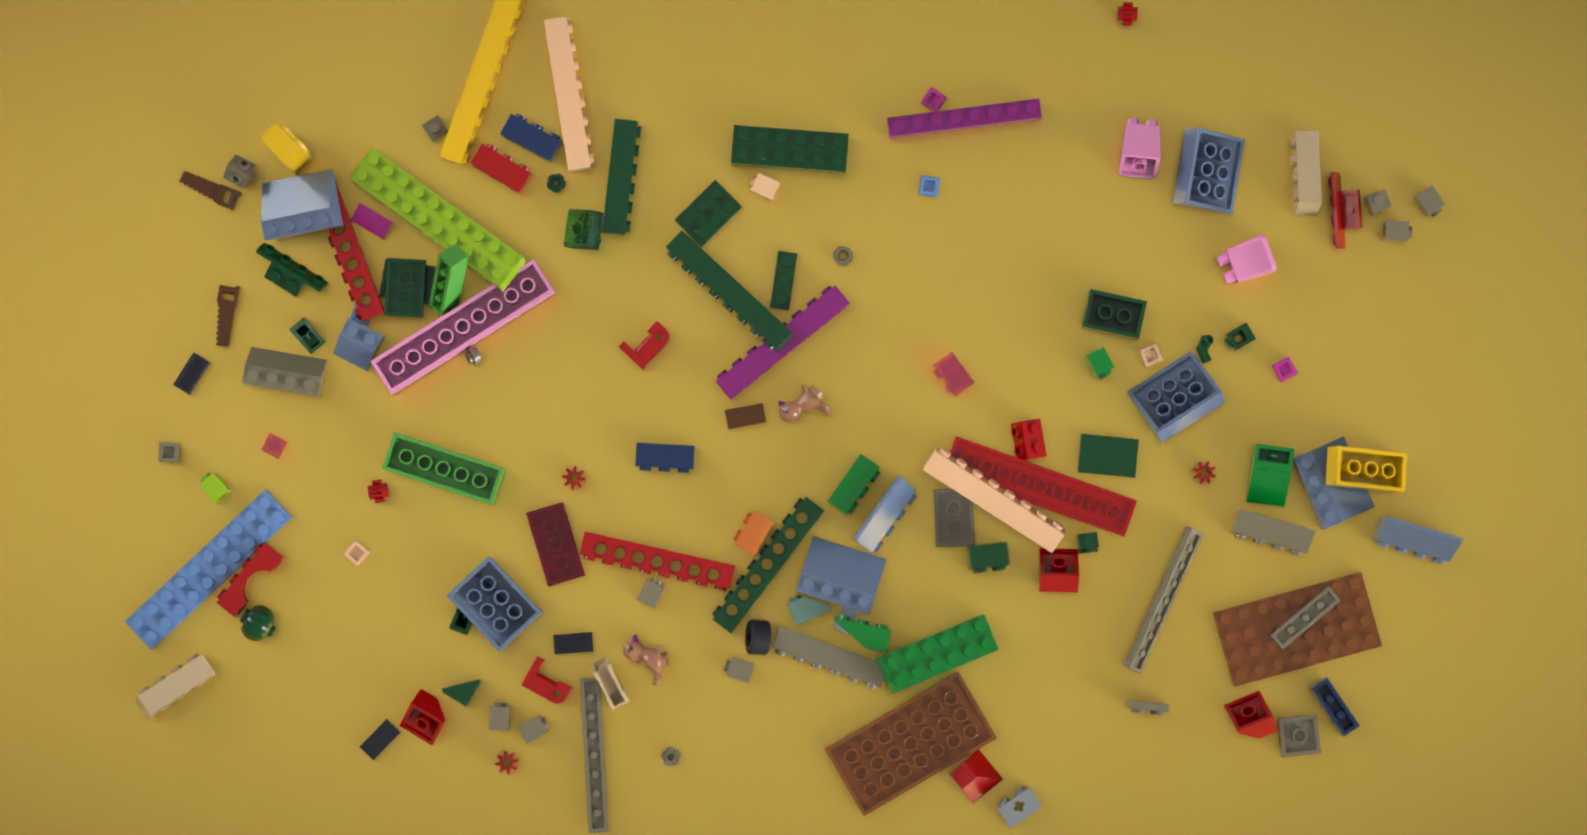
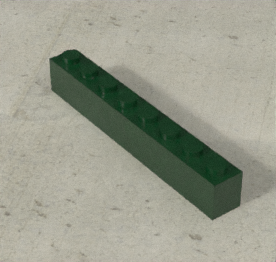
(732, 293)

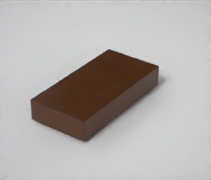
(745, 416)

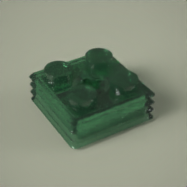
(583, 229)

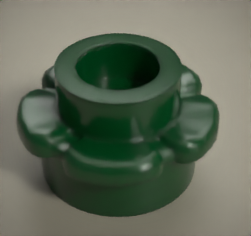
(561, 182)

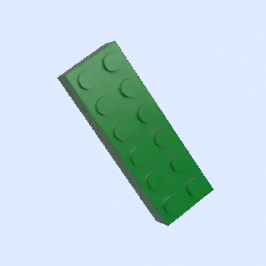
(936, 654)

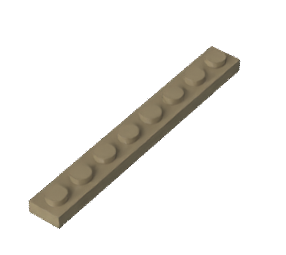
(1163, 599)
(594, 755)

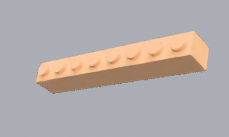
(567, 94)
(994, 499)

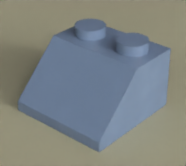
(358, 344)

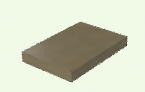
(953, 519)

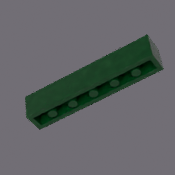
(620, 177)

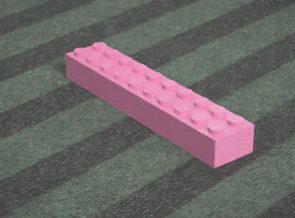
(461, 328)

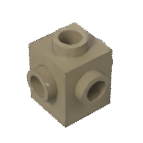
(240, 171)

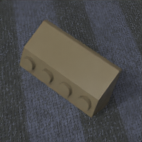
(284, 372)
(1272, 531)

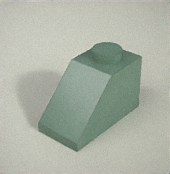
(806, 608)

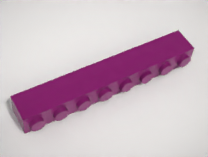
(964, 118)
(762, 358)

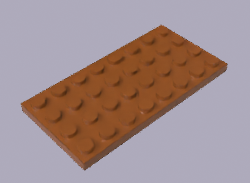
(1338, 633)
(910, 743)

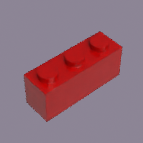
(501, 168)

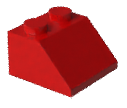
(1058, 570)

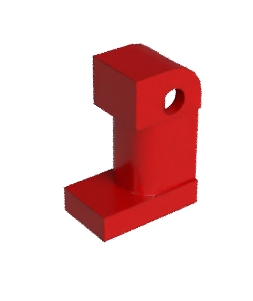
(648, 347)
(543, 685)

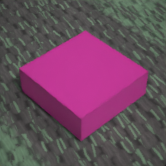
(933, 100)
(1284, 369)

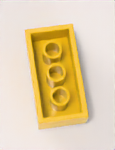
(286, 147)
(1366, 469)

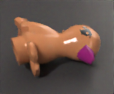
(807, 401)
(652, 658)

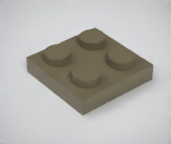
(1140, 707)
(1299, 735)

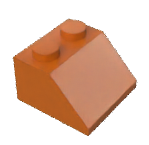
(753, 532)

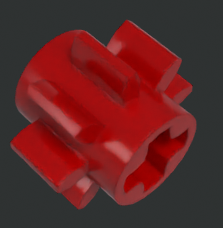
(1127, 13)
(1199, 475)
(579, 478)
(378, 491)
(501, 763)

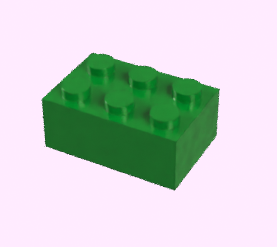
(854, 485)

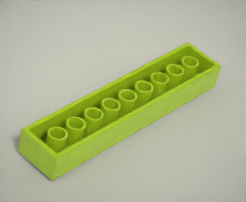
(436, 218)

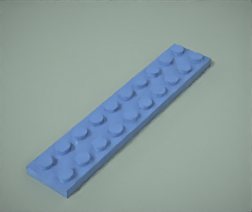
(208, 569)

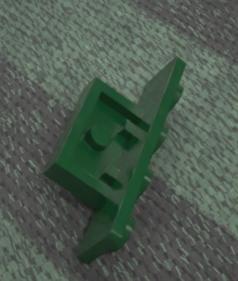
(288, 273)

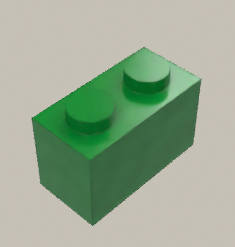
(1099, 363)

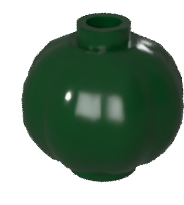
(257, 623)

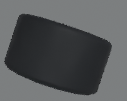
(758, 637)

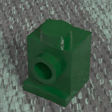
(1245, 334)
(1087, 542)

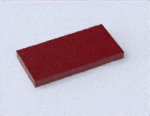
(555, 544)

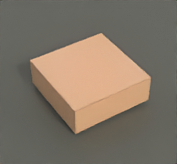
(1150, 355)
(356, 553)

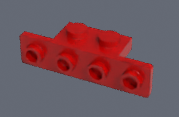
(1345, 210)

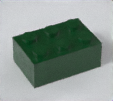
(1113, 314)
(987, 556)

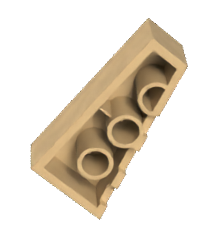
(1307, 173)
(175, 685)

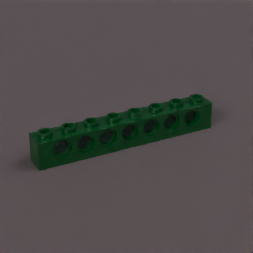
(802, 506)

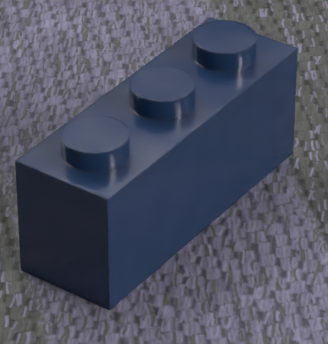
(531, 137)
(665, 457)
(1334, 706)

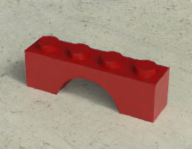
(234, 598)

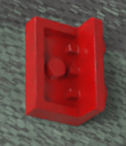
(1028, 439)

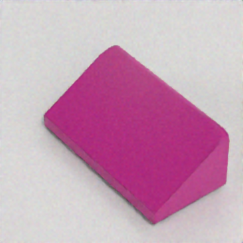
(372, 221)

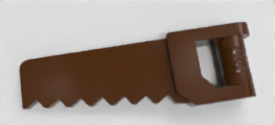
(210, 189)
(226, 313)

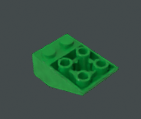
(1269, 474)
(869, 636)

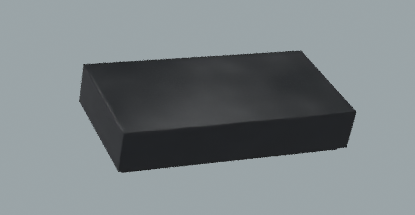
(191, 373)
(573, 643)
(380, 739)

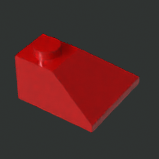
(1251, 716)
(424, 717)
(975, 776)

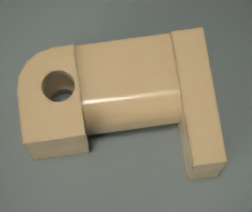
(609, 683)

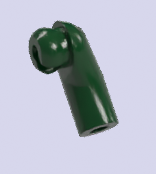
(1203, 346)

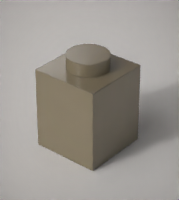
(1377, 202)
(1429, 202)
(1396, 231)
(651, 592)
(739, 669)
(499, 717)
(534, 728)

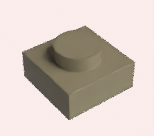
(435, 128)
(169, 452)

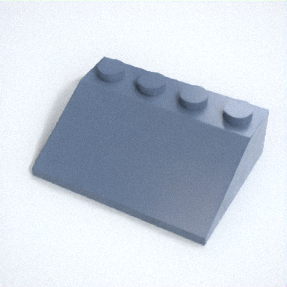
(1208, 170)
(300, 205)
(1176, 397)
(1328, 502)
(885, 514)
(1416, 539)
(841, 575)
(494, 604)

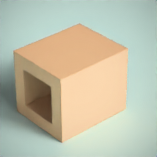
(764, 186)

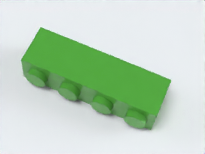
(448, 280)

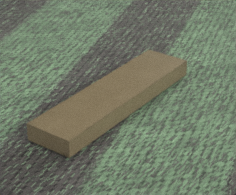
(1305, 617)

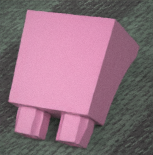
(1140, 149)
(1247, 260)

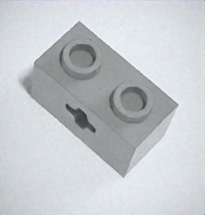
(1030, 805)

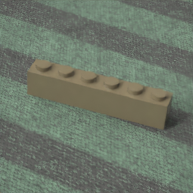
(829, 656)

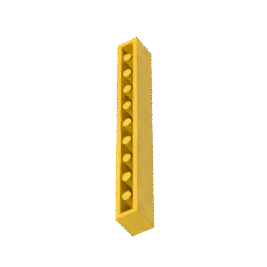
(480, 81)

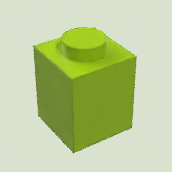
(214, 487)

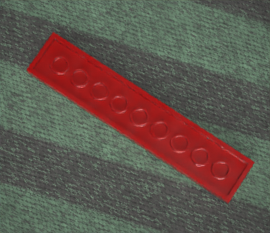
(1049, 488)

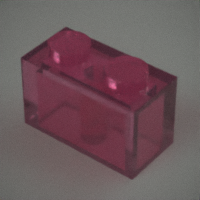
(953, 375)

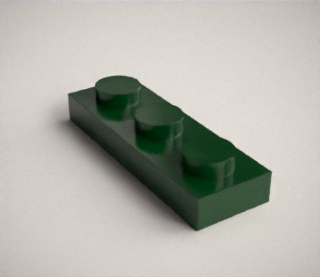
(783, 280)

